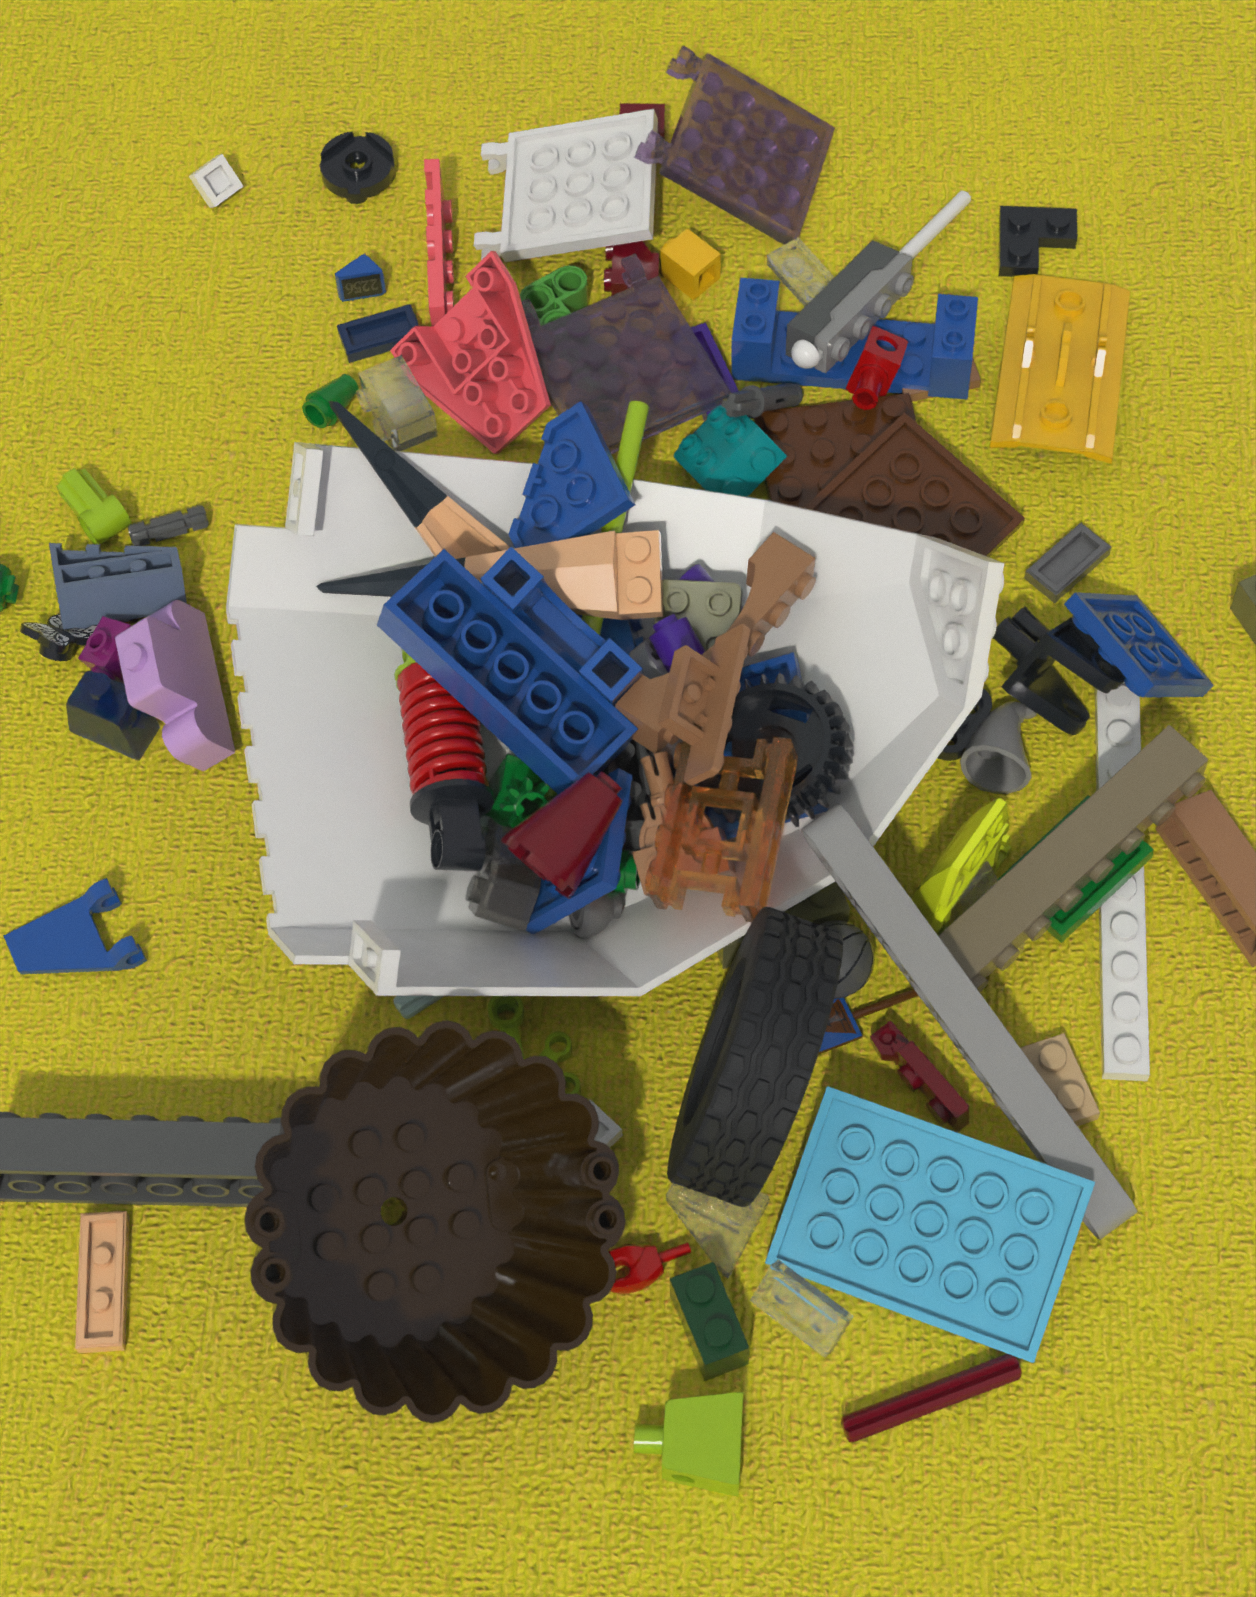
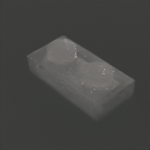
(799, 270)
(801, 1308)

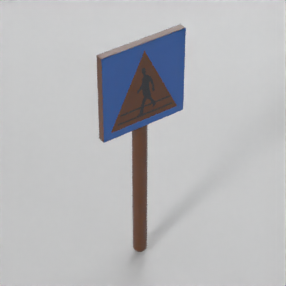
(842, 1024)

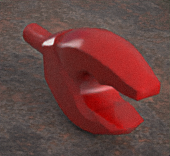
(644, 1264)

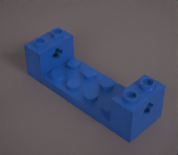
(934, 359)

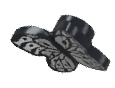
(53, 640)

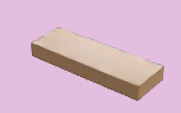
(102, 1282)

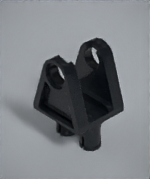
(1038, 683)

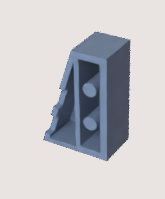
(114, 583)

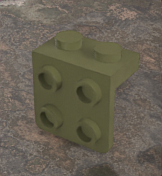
(706, 604)

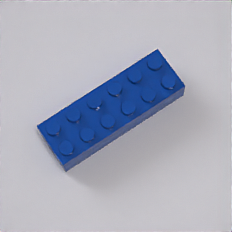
(505, 674)

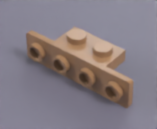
(702, 700)

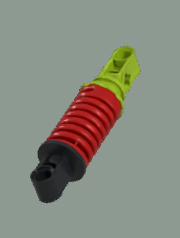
(444, 768)

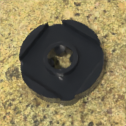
(358, 183)

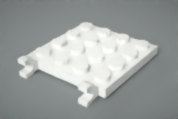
(572, 187)

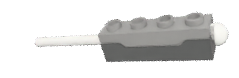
(860, 296)

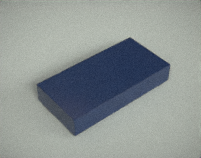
(376, 332)

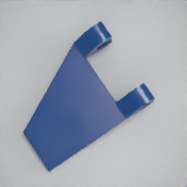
(70, 939)

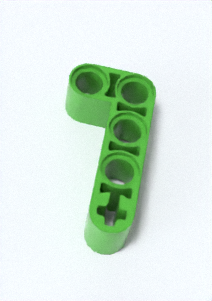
(557, 293)

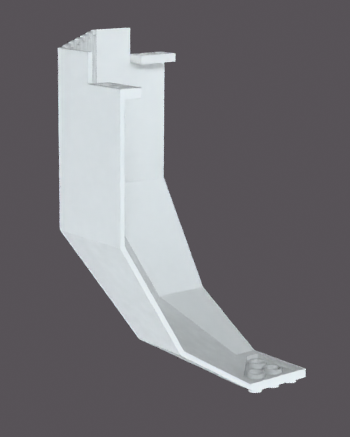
(887, 631)

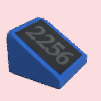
(360, 280)

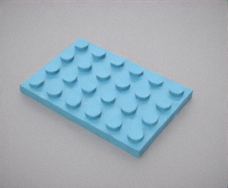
(930, 1223)

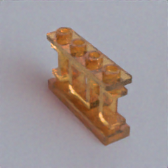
(756, 837)

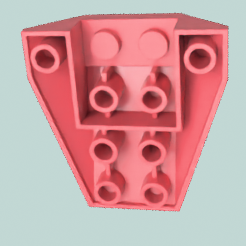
(481, 359)

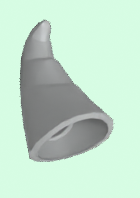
(996, 752)

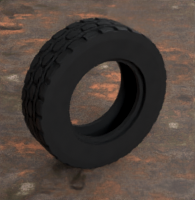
(756, 1057)

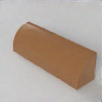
(1217, 863)

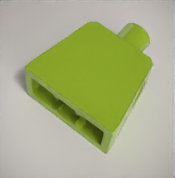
(698, 1441)

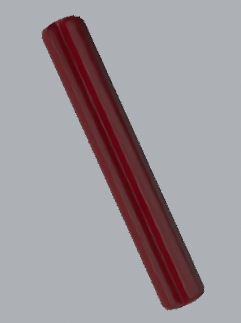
(930, 1397)

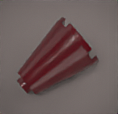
(567, 831)

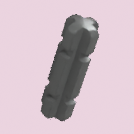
(168, 525)

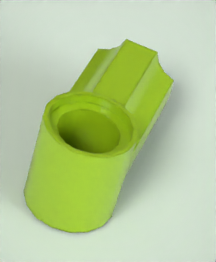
(97, 512)

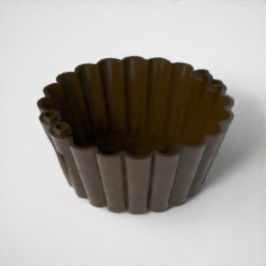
(494, 1234)

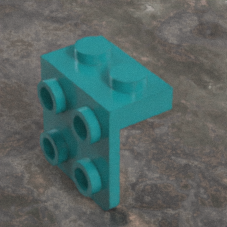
(729, 454)

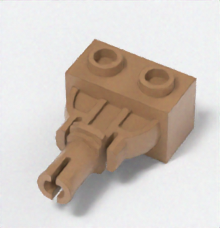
(647, 854)

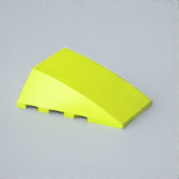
(977, 841)

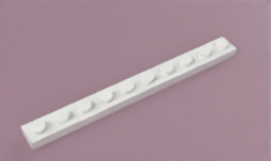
(1123, 914)

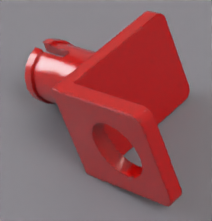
(875, 368)

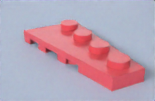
(439, 243)

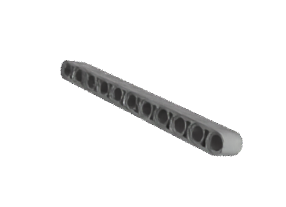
(964, 1013)

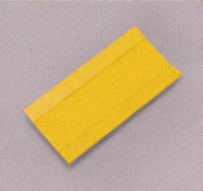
(1061, 366)

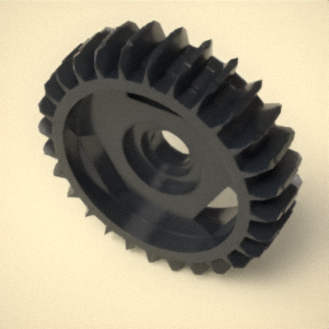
(819, 743)

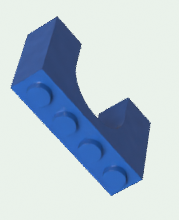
(534, 602)

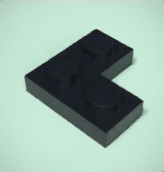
(1027, 229)

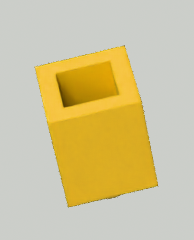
(690, 263)

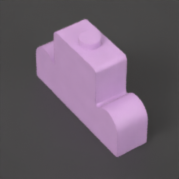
(175, 678)

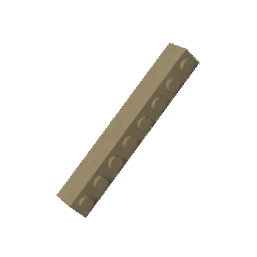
(1074, 855)

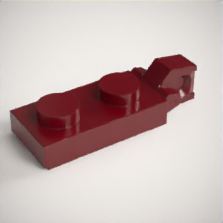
(920, 1073)

